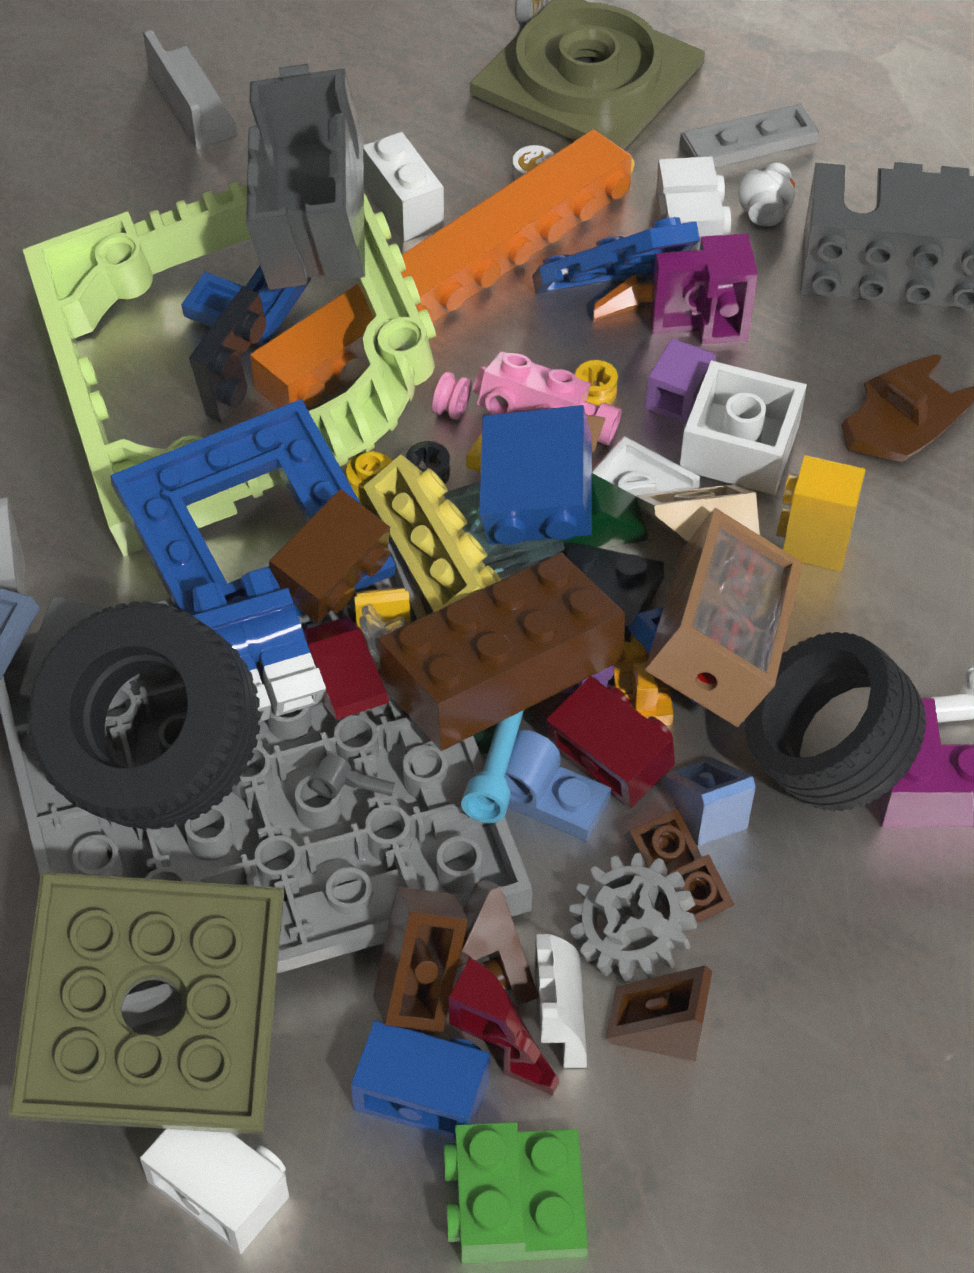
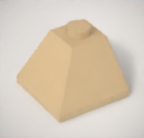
(687, 509)

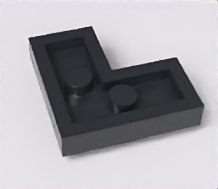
(218, 356)

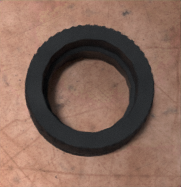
(871, 755)

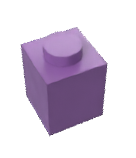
(677, 380)

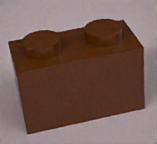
(331, 556)
(420, 959)

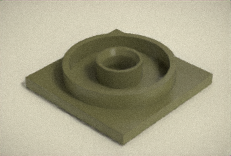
(616, 96)
(99, 942)

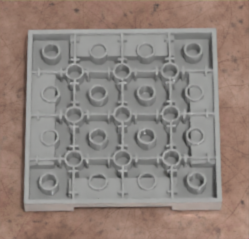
(273, 829)

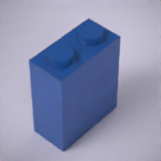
(536, 475)

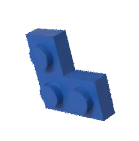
(214, 294)

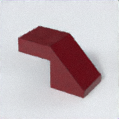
(345, 668)

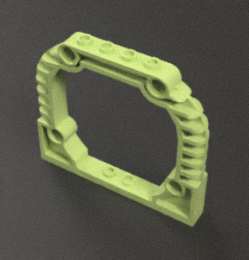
(116, 259)

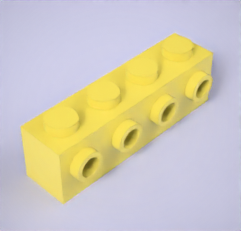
(429, 533)

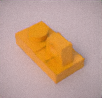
(645, 691)

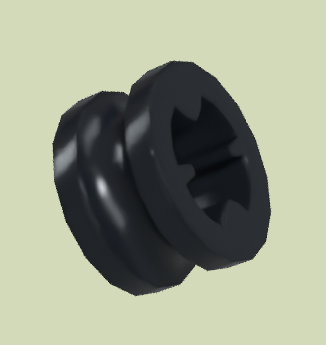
(431, 452)

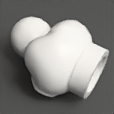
(767, 193)

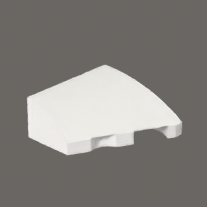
(560, 998)

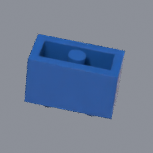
(420, 1079)

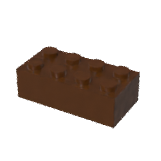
(501, 650)

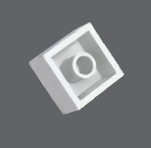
(742, 427)

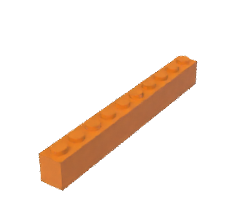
(449, 266)

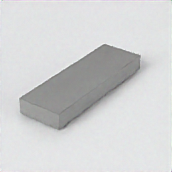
(751, 136)

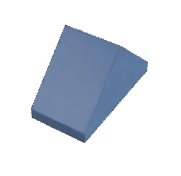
(711, 798)

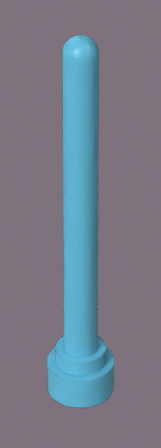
(488, 792)

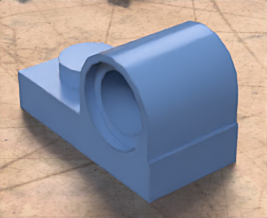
(552, 792)

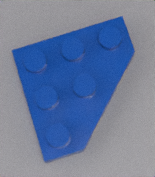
(616, 257)

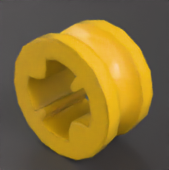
(604, 374)

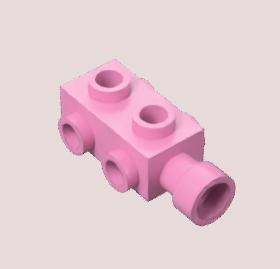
(537, 387)

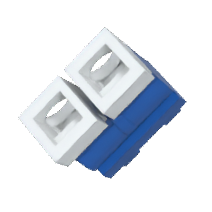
(265, 633)

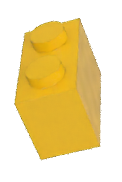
(821, 511)

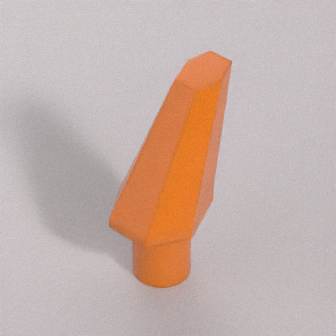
(623, 299)

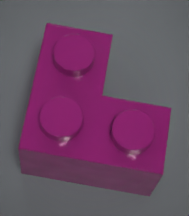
(937, 786)

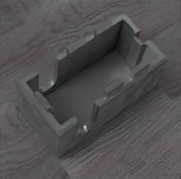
(305, 178)
(903, 251)

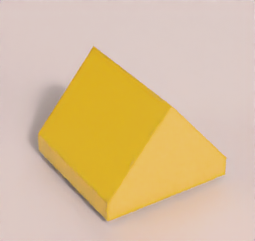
(388, 602)

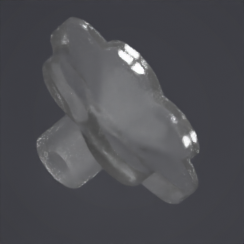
(374, 627)

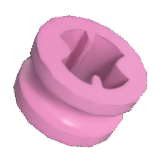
(451, 395)

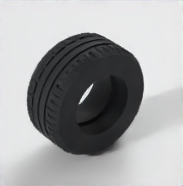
(80, 685)

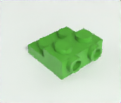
(516, 1193)

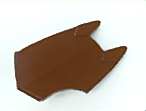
(904, 412)

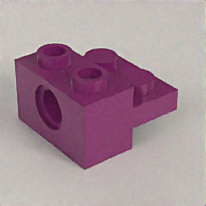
(706, 290)

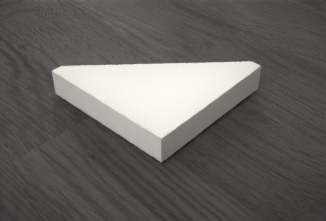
(642, 470)

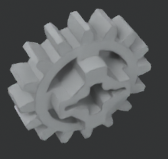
(623, 893)

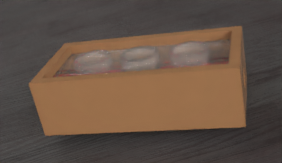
(725, 618)

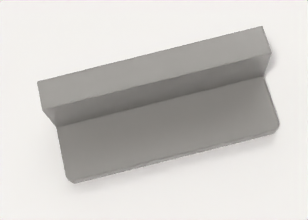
(189, 93)

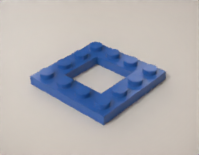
(163, 486)

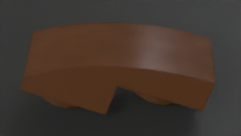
(672, 842)

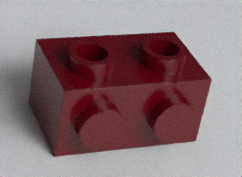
(612, 740)

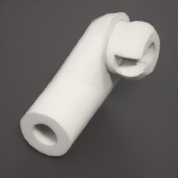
(957, 706)

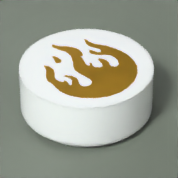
(528, 158)

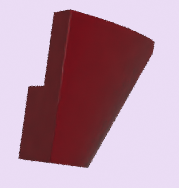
(486, 1012)

